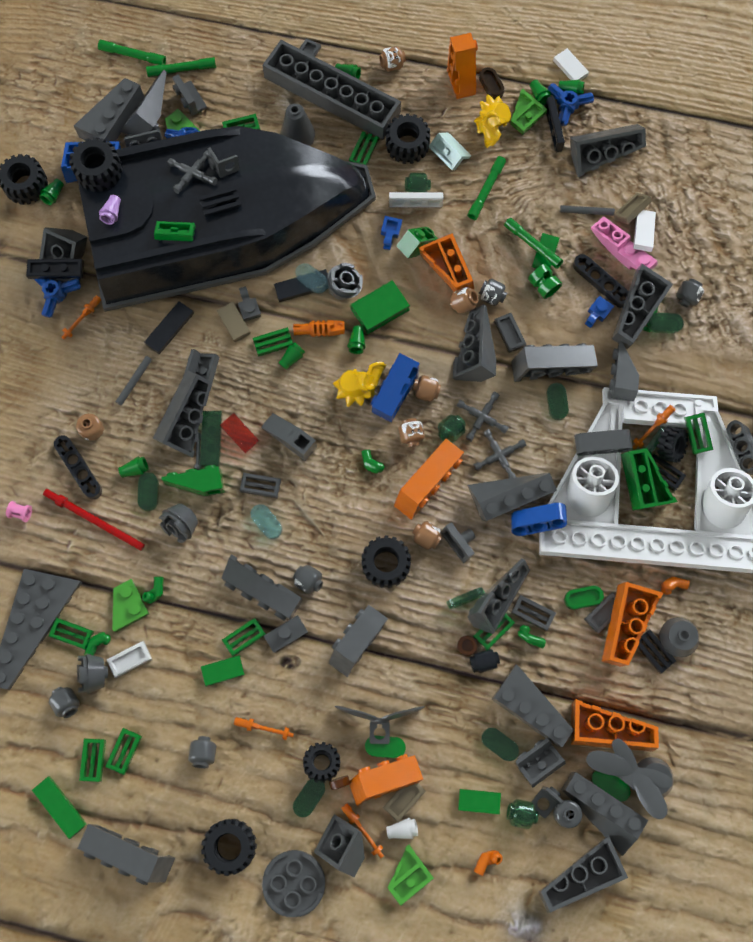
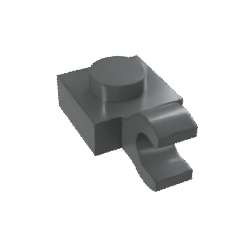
(248, 307)

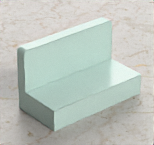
(449, 150)

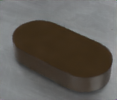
(491, 82)

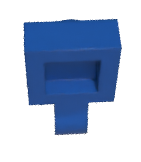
(390, 229)
(599, 310)

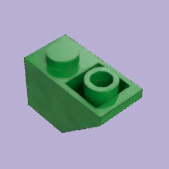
(414, 239)

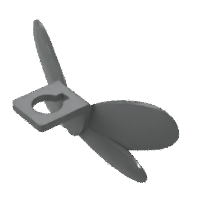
(385, 721)
(643, 780)

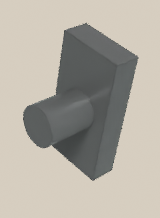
(459, 542)
(286, 634)

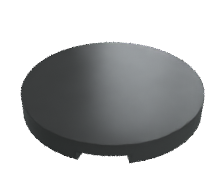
(293, 883)

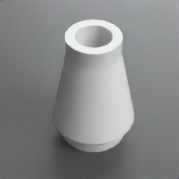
(403, 830)

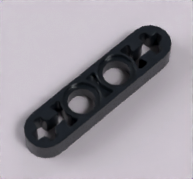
(599, 283)
(77, 467)

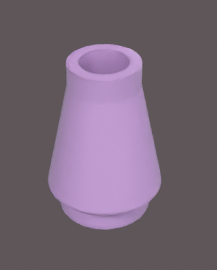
(110, 210)

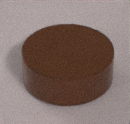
(467, 645)
(339, 782)

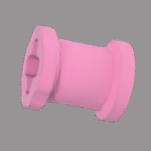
(19, 511)

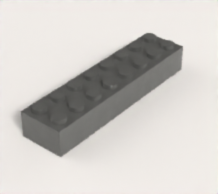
(331, 89)

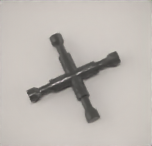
(191, 171)
(482, 416)
(499, 454)

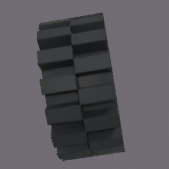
(672, 444)
(312, 771)

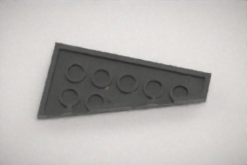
(33, 613)

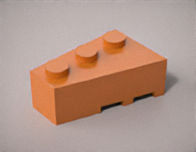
(462, 65)
(447, 262)
(385, 778)

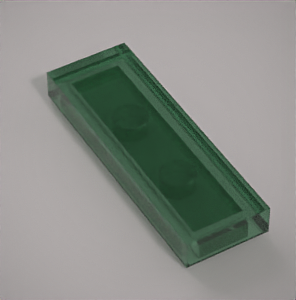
(211, 438)

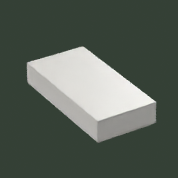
(570, 65)
(129, 659)

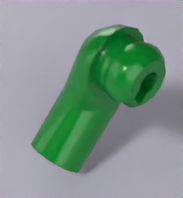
(95, 641)

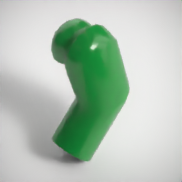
(370, 464)
(156, 592)
(531, 639)

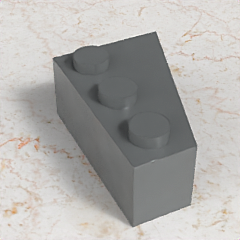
(356, 639)

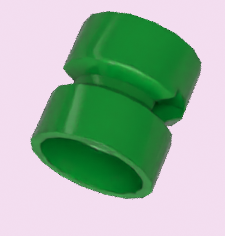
(546, 283)

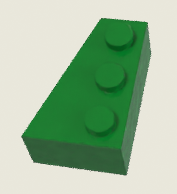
(644, 481)

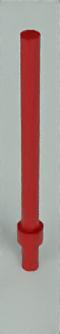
(62, 501)

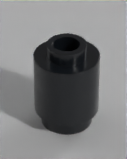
(484, 661)

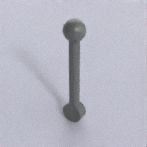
(197, 466)

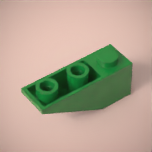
(202, 482)

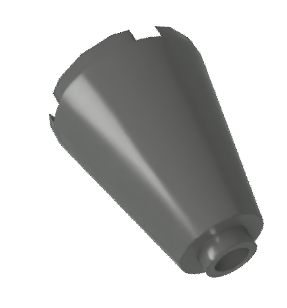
(297, 125)

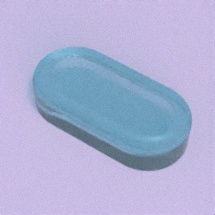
(311, 278)
(266, 521)

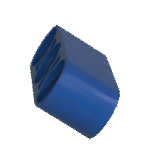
(539, 519)

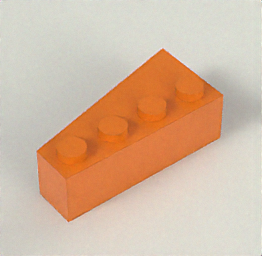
(428, 479)
(628, 622)
(600, 727)

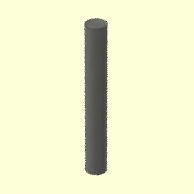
(587, 210)
(133, 381)

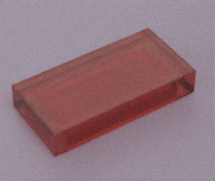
(239, 433)

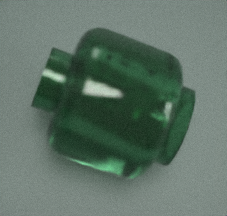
(417, 183)
(451, 428)
(522, 814)

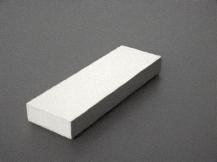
(415, 199)
(644, 231)

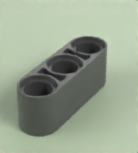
(738, 441)
(603, 442)

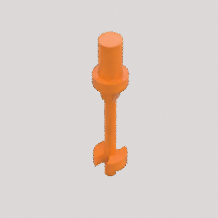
(89, 308)
(661, 418)
(249, 724)
(353, 818)

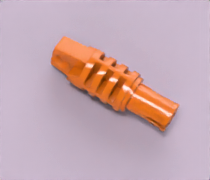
(319, 329)

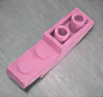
(620, 246)

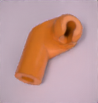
(673, 582)
(486, 859)

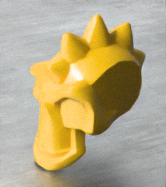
(493, 115)
(359, 385)

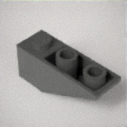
(625, 376)
(290, 436)

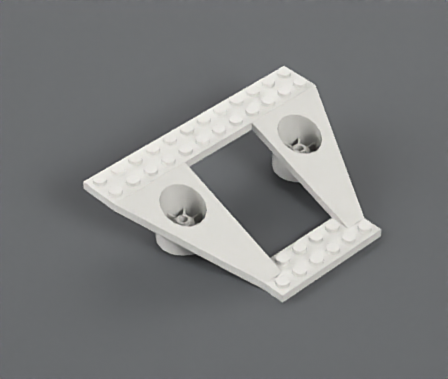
(721, 528)

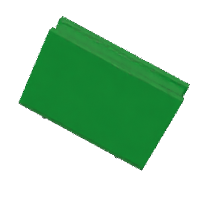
(380, 307)

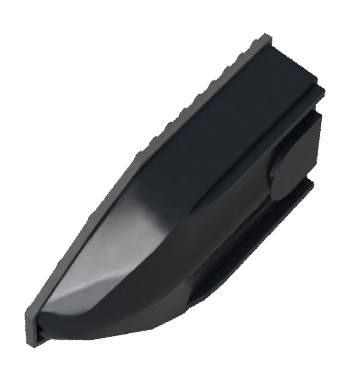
(288, 206)

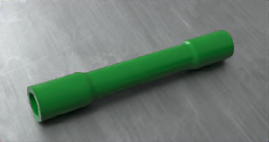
(130, 52)
(205, 63)
(479, 202)
(547, 254)

